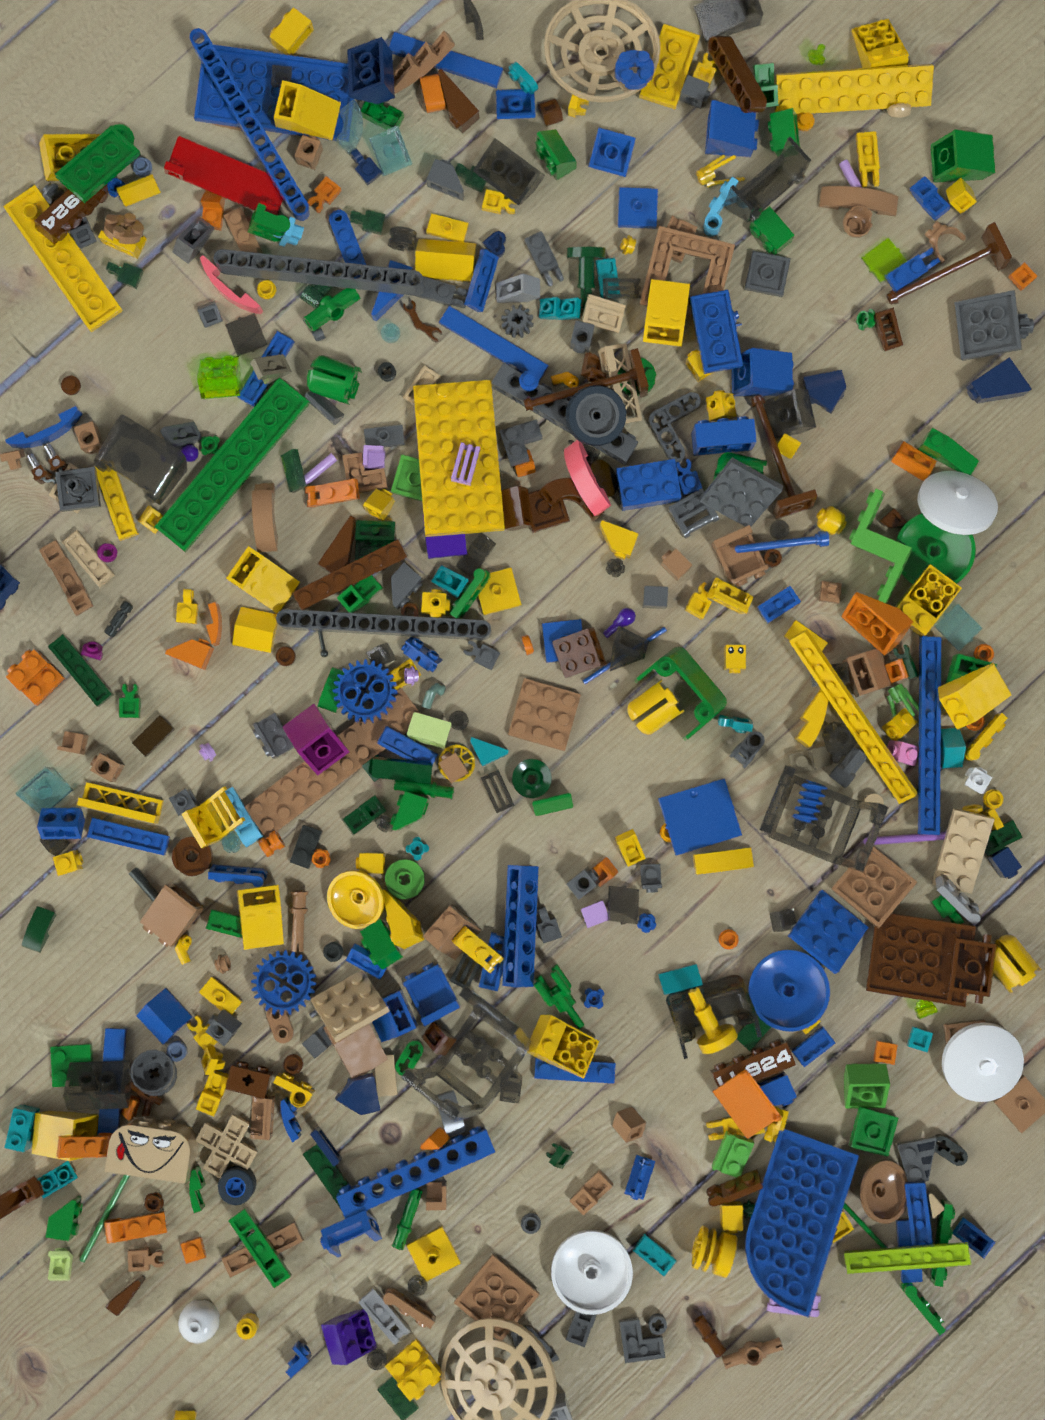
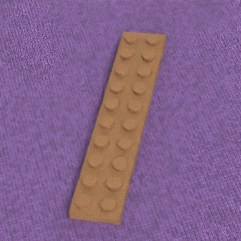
(304, 788)

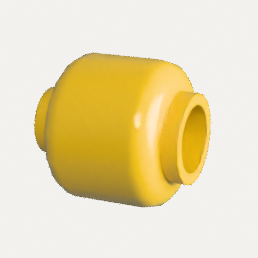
(831, 520)

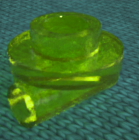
(816, 56)
(925, 1009)

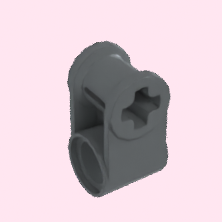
(747, 749)

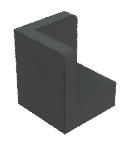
(655, 597)

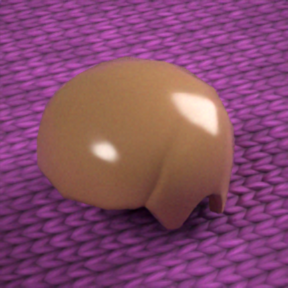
(857, 221)

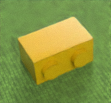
(291, 32)

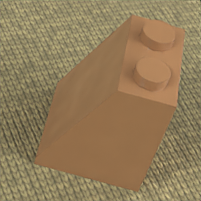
(171, 915)
(447, 928)

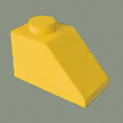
(379, 504)
(620, 540)

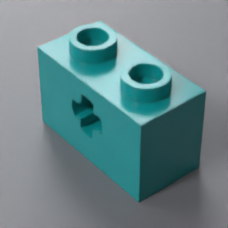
(21, 1128)

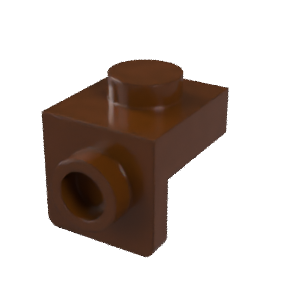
(592, 368)

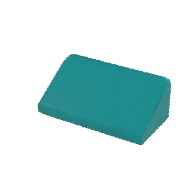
(680, 979)

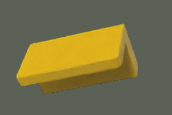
(130, 249)

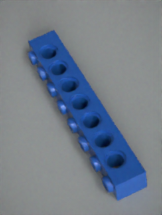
(351, 1206)

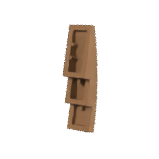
(425, 59)

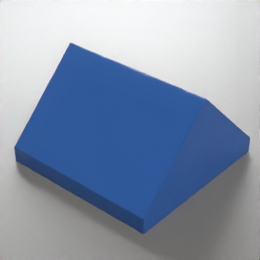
(164, 1016)

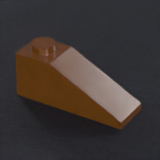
(459, 107)
(340, 550)

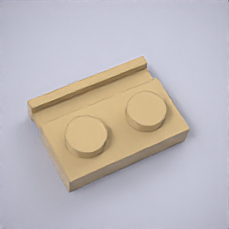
(603, 313)

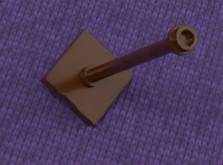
(995, 248)
(636, 374)
(795, 502)

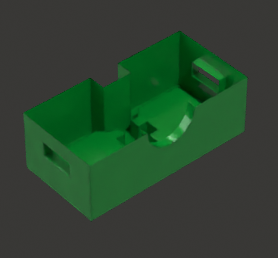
(381, 115)

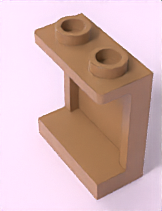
(739, 566)

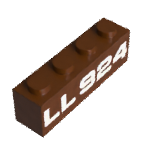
(67, 214)
(759, 1063)

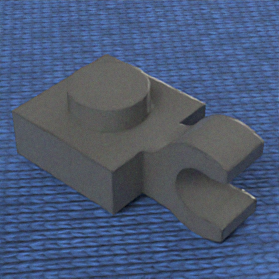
(548, 927)

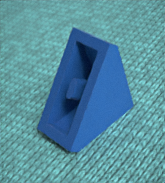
(976, 1238)

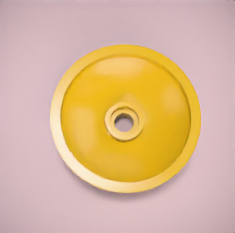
(347, 905)

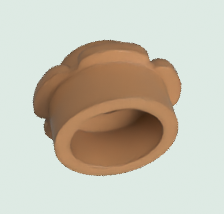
(223, 964)

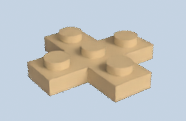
(226, 1145)

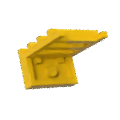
(206, 823)

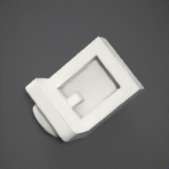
(977, 779)

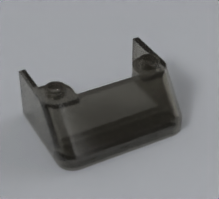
(769, 183)
(727, 998)

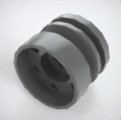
(154, 1061)

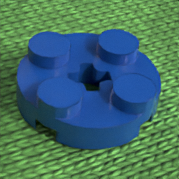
(637, 59)

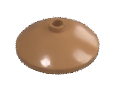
(883, 1192)

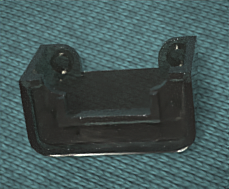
(142, 459)

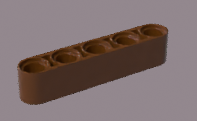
(737, 74)

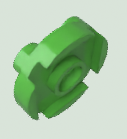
(416, 877)

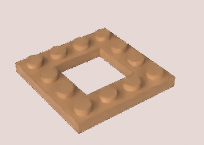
(694, 245)

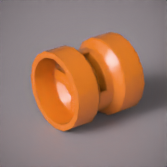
(271, 843)

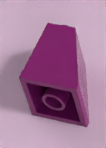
(315, 739)

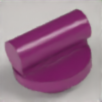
(92, 650)

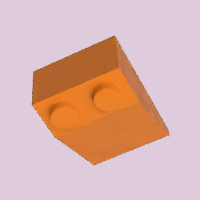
(877, 621)

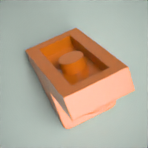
(213, 209)

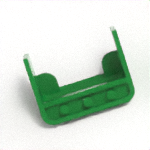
(681, 661)

